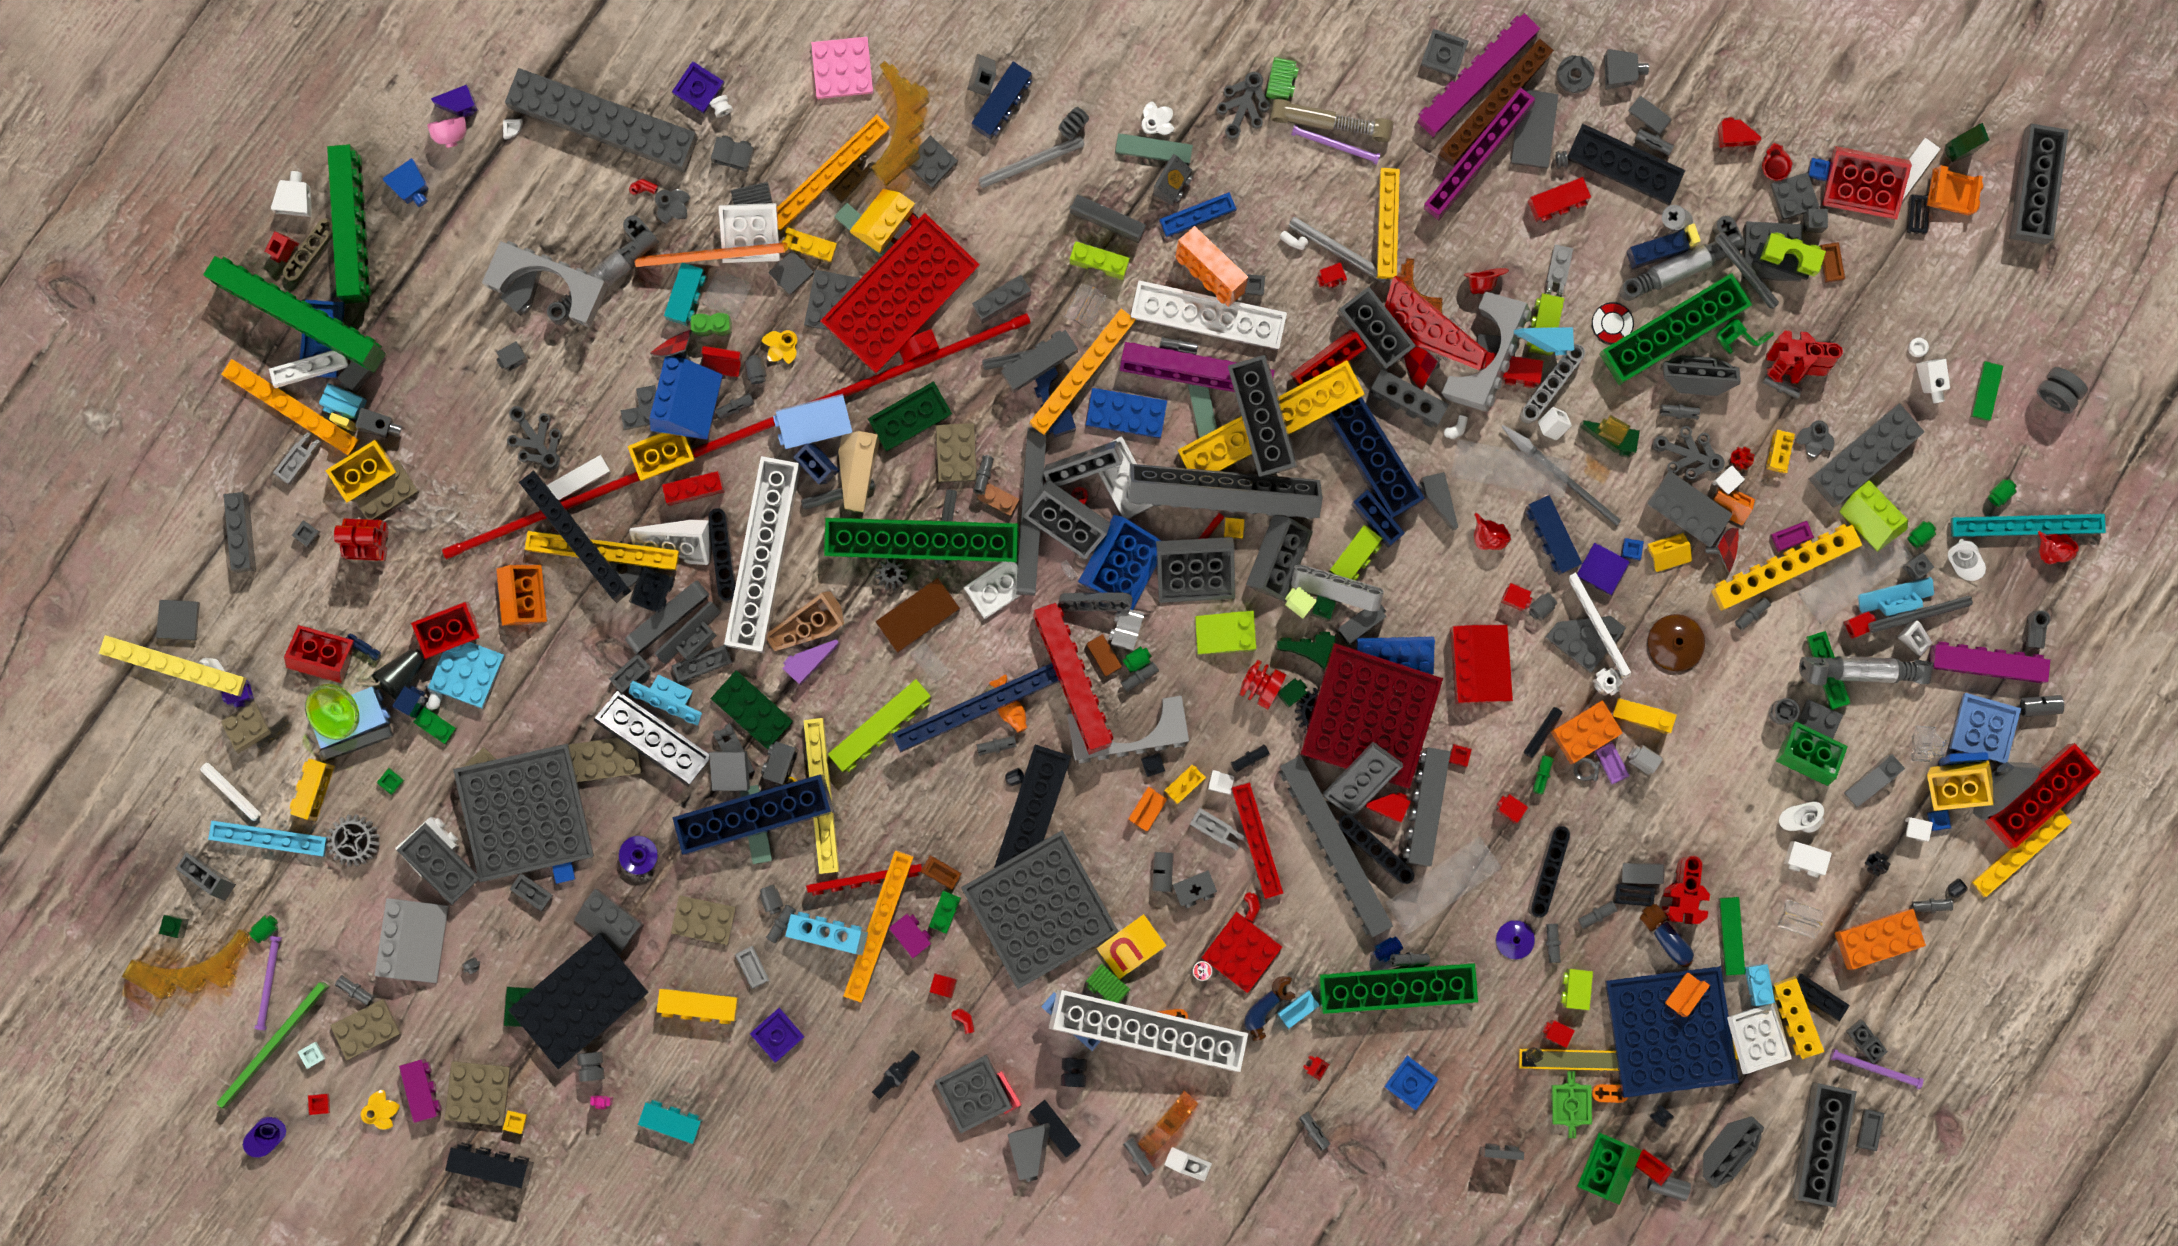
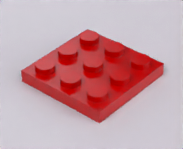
(1241, 952)

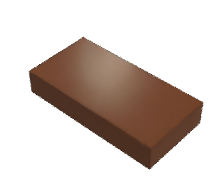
(1832, 263)
(1104, 655)
(941, 872)

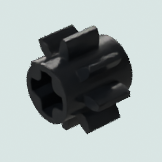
(1877, 863)

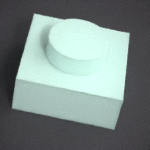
(311, 1055)

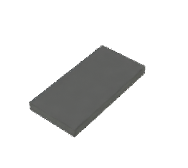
(1535, 132)
(1362, 779)
(438, 863)

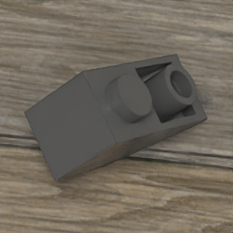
(982, 75)

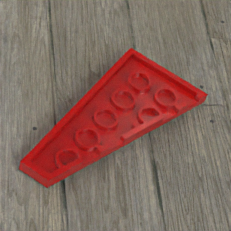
(1430, 328)

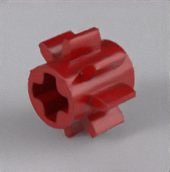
(1742, 458)

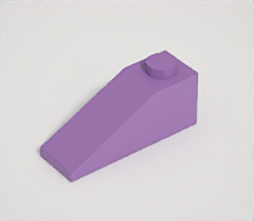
(806, 662)

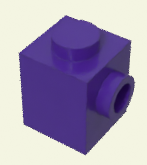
(237, 701)

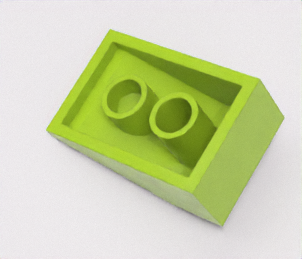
(1225, 633)

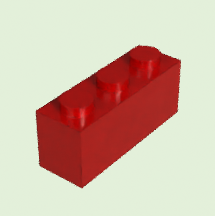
(1559, 200)
(1520, 371)
(693, 488)

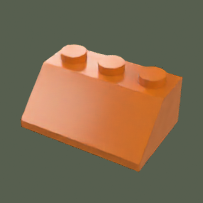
(521, 594)

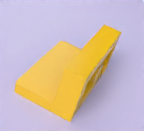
(1670, 552)

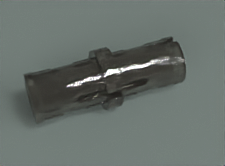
(276, 730)
(1538, 1052)

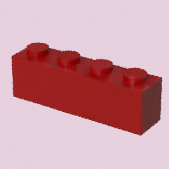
(1336, 353)

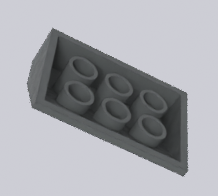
(1195, 569)

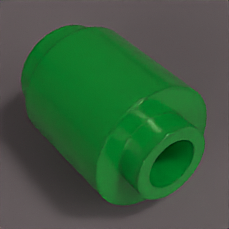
(2002, 492)
(1922, 534)
(1137, 659)
(263, 928)

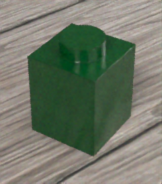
(1323, 608)
(1292, 692)
(173, 926)

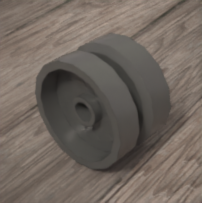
(2062, 390)

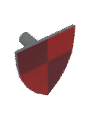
(674, 346)
(1421, 365)
(1726, 547)

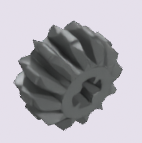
(1073, 123)
(887, 568)

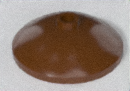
(1663, 644)

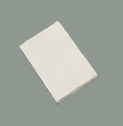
(994, 588)

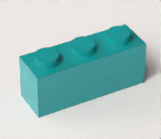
(685, 294)
(670, 1121)

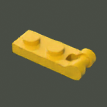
(810, 245)

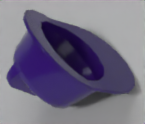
(264, 1137)

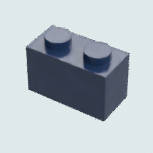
(816, 463)
(411, 701)

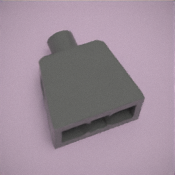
(1622, 68)
(368, 422)

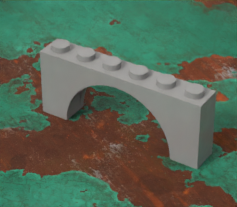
(512, 262)
(1480, 389)
(1169, 731)

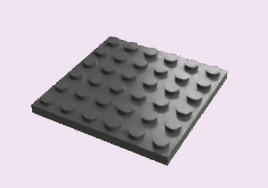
(523, 812)
(1039, 909)

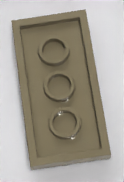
(604, 759)

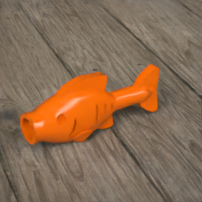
(1012, 713)

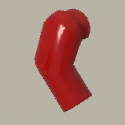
(641, 186)

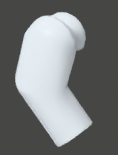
(1292, 241)
(1458, 429)
(210, 662)
(434, 699)

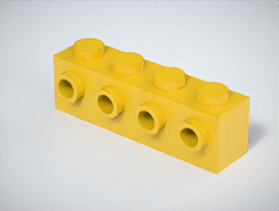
(697, 1005)
(1798, 1017)

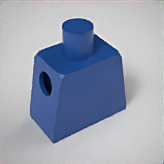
(408, 183)

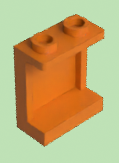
(1954, 191)

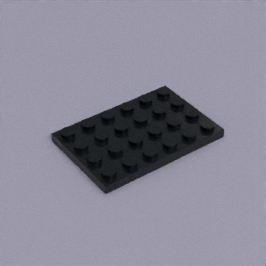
(578, 1001)

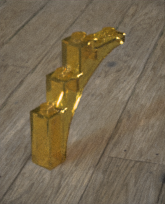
(902, 150)
(216, 969)

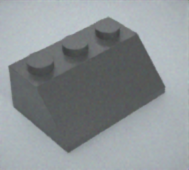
(609, 919)

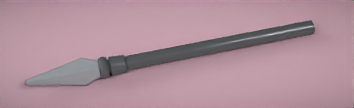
(1524, 444)

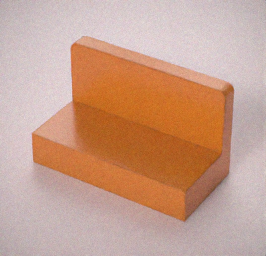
(1736, 503)
(1147, 809)
(1686, 995)

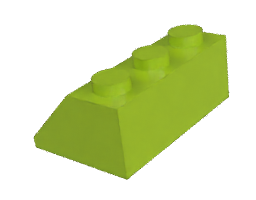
(1874, 516)

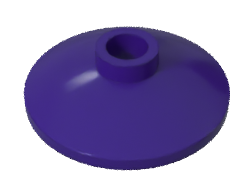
(628, 852)
(1505, 937)

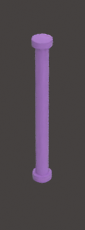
(1335, 144)
(268, 983)
(1835, 1055)

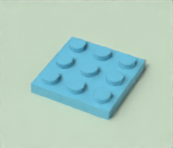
(467, 673)

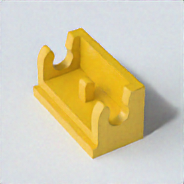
(1780, 451)
(1184, 784)

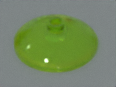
(326, 717)

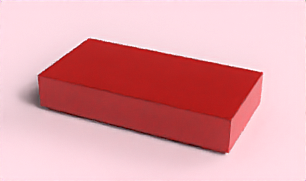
(1653, 1167)

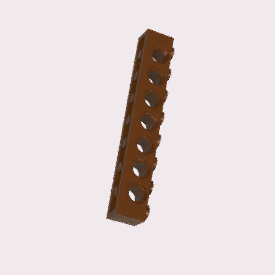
(1495, 102)

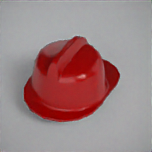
(1485, 280)

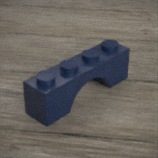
(1065, 422)

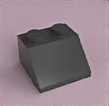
(780, 763)

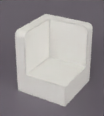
(1554, 423)
(1729, 480)
(1221, 782)
(1918, 829)

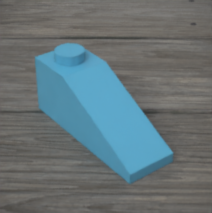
(1549, 339)

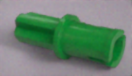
(1543, 775)

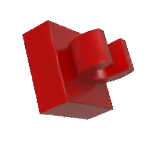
(1317, 1068)

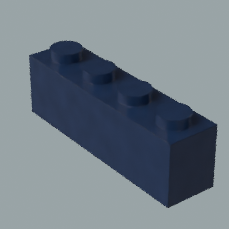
(1001, 101)
(1553, 535)

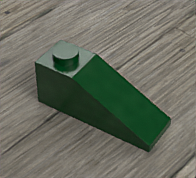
(1967, 143)
(1625, 449)

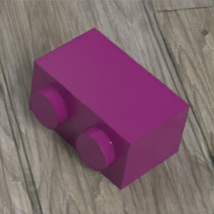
(911, 935)

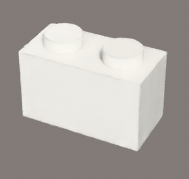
(1807, 858)

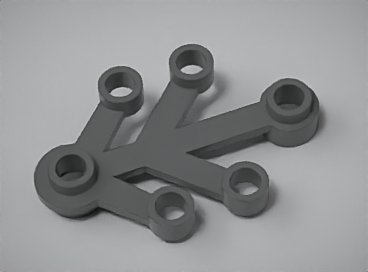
(1245, 103)
(536, 441)
(1692, 454)

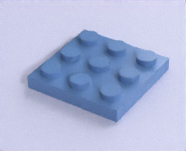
(1985, 727)

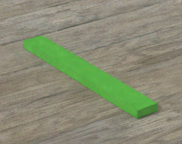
(272, 1045)

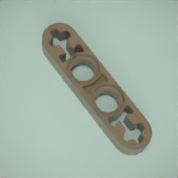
(306, 248)

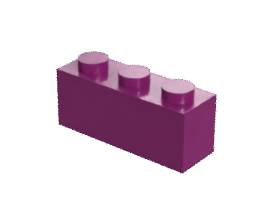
(420, 1090)

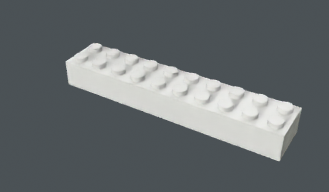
(762, 554)
(1148, 1030)

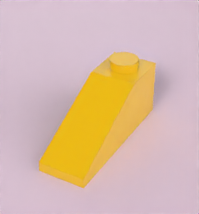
(1644, 716)

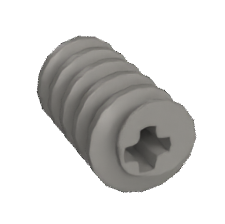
(1674, 211)

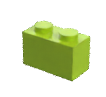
(1577, 989)

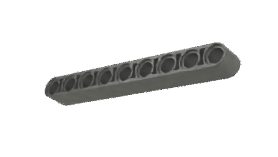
(1029, 532)

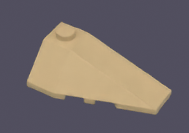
(857, 462)

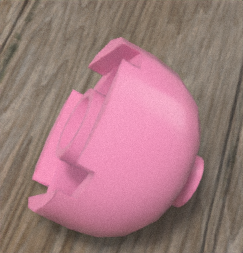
(448, 131)

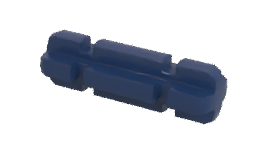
(364, 647)

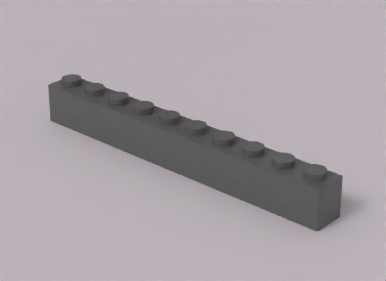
(1335, 846)

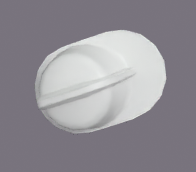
(1967, 560)
(1803, 817)

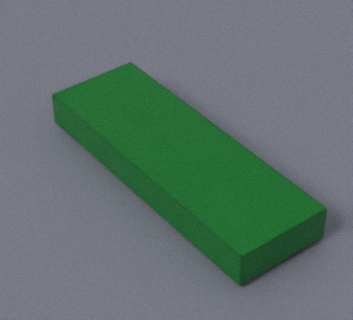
(1987, 391)

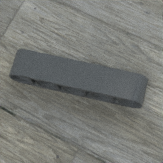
(667, 618)

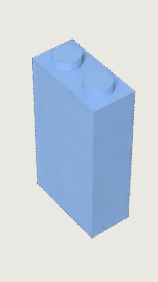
(812, 421)
(371, 714)

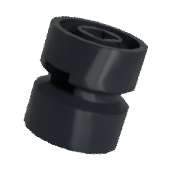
(1073, 1079)

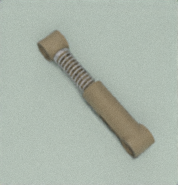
(1285, 112)

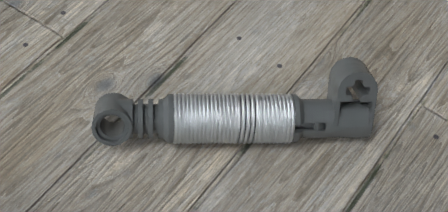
(1685, 264)
(614, 265)
(1868, 669)

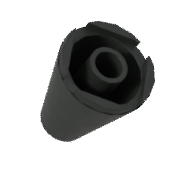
(399, 672)

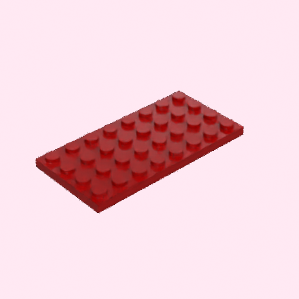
(900, 293)

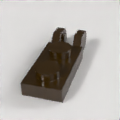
(850, 179)

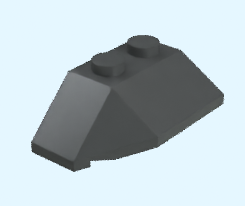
(1700, 375)
(2008, 783)
(1731, 1150)

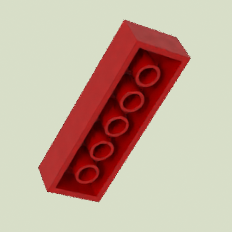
(2056, 785)

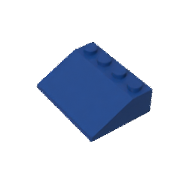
(685, 398)
(1122, 560)

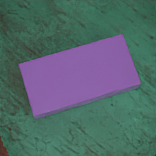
(1612, 763)

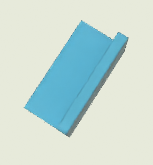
(1298, 1009)

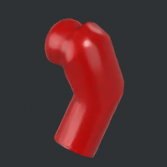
(1254, 905)
(965, 1018)

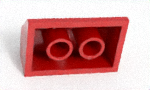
(446, 629)
(319, 654)

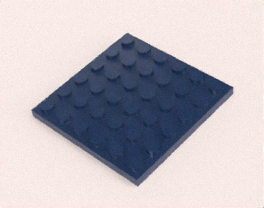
(1661, 1048)

